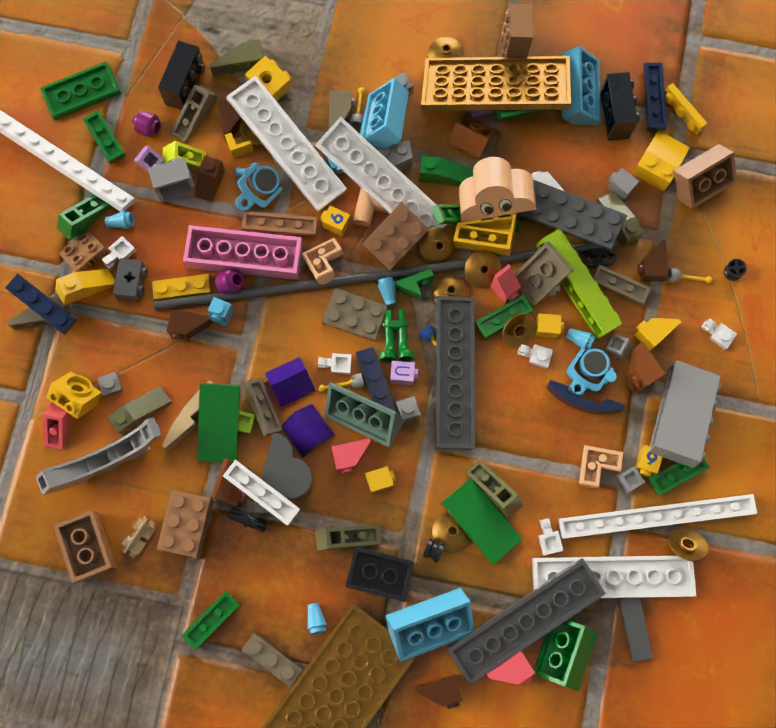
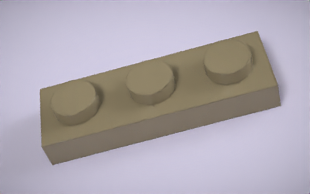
(621, 285)
(262, 407)
(272, 659)

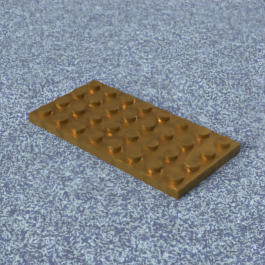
(497, 83)
(344, 678)

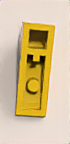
(83, 284)

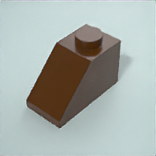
(229, 118)
(209, 178)
(654, 265)
(186, 324)
(442, 691)

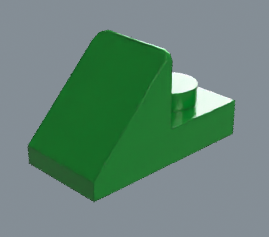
(410, 284)

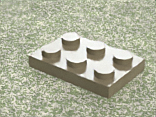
(542, 273)
(354, 314)

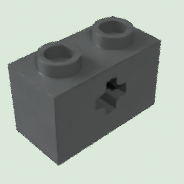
(126, 272)

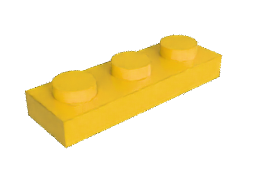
(684, 109)
(181, 287)

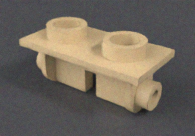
(133, 542)

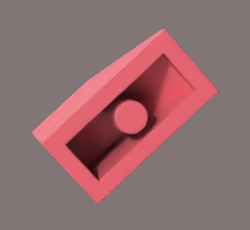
(506, 284)
(56, 426)
(349, 455)
(514, 670)

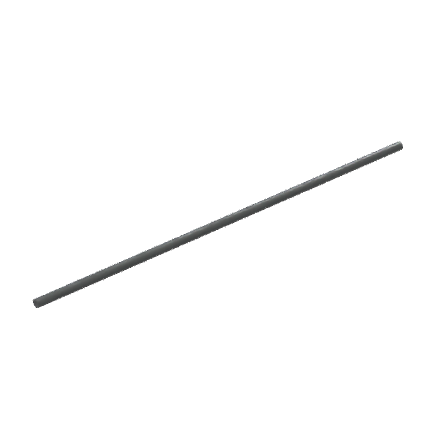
(347, 279)

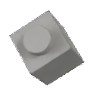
(622, 183)
(408, 409)

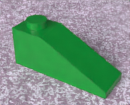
(443, 171)
(81, 216)

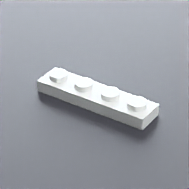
(261, 492)

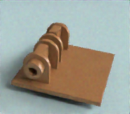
(82, 251)

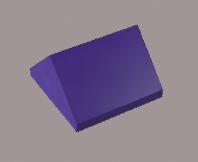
(290, 381)
(307, 430)

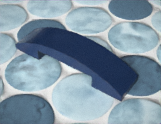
(560, 392)

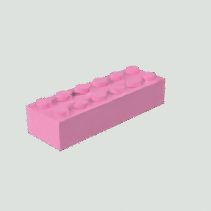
(245, 251)

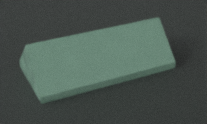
(362, 415)

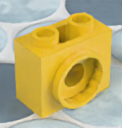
(269, 70)
(74, 394)

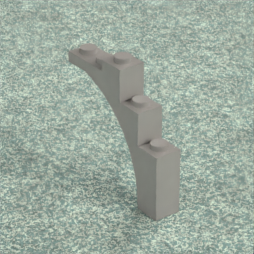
(106, 459)

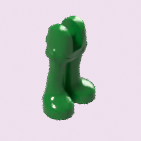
(390, 326)

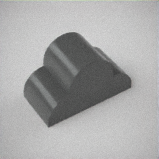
(285, 473)

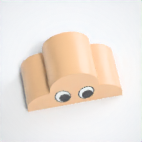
(495, 191)

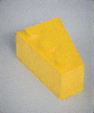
(487, 235)

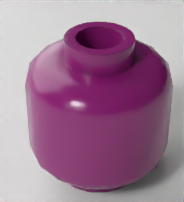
(146, 123)
(229, 281)

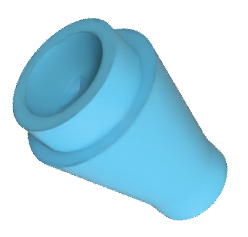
(120, 220)
(388, 290)
(581, 338)
(316, 620)

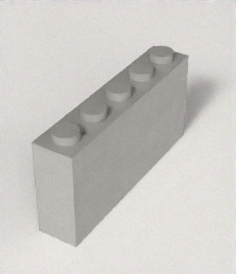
(685, 414)

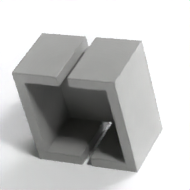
(172, 179)

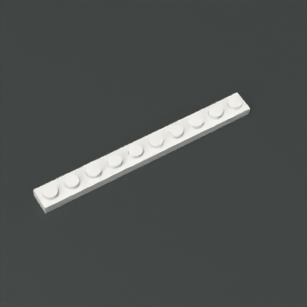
(64, 163)
(657, 516)

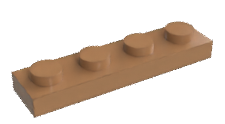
(279, 223)

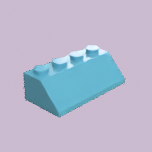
(584, 88)
(385, 114)
(430, 624)

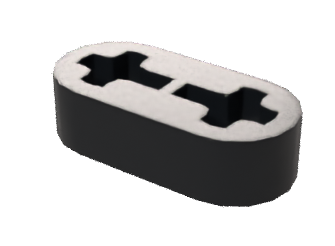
(599, 253)

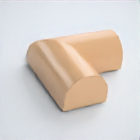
(365, 209)
(318, 259)
(596, 459)

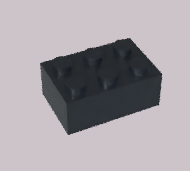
(181, 74)
(619, 106)
(380, 574)

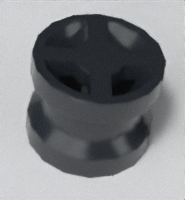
(736, 265)
(433, 550)

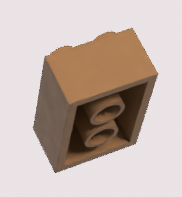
(517, 31)
(705, 176)
(395, 236)
(185, 524)
(85, 546)

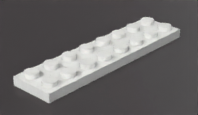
(286, 143)
(374, 172)
(627, 574)

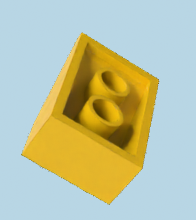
(661, 160)

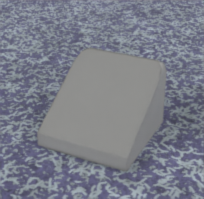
(619, 346)

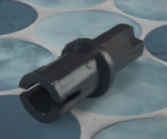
(247, 519)

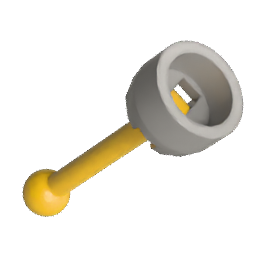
(357, 119)
(675, 276)
(356, 382)

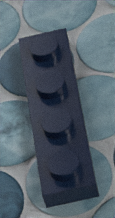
(654, 97)
(41, 304)
(375, 378)

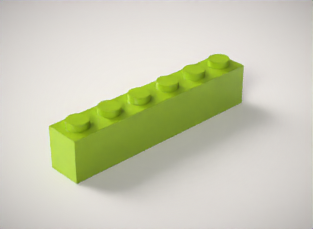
(583, 288)

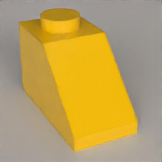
(655, 330)

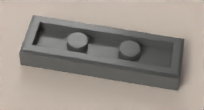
(635, 629)

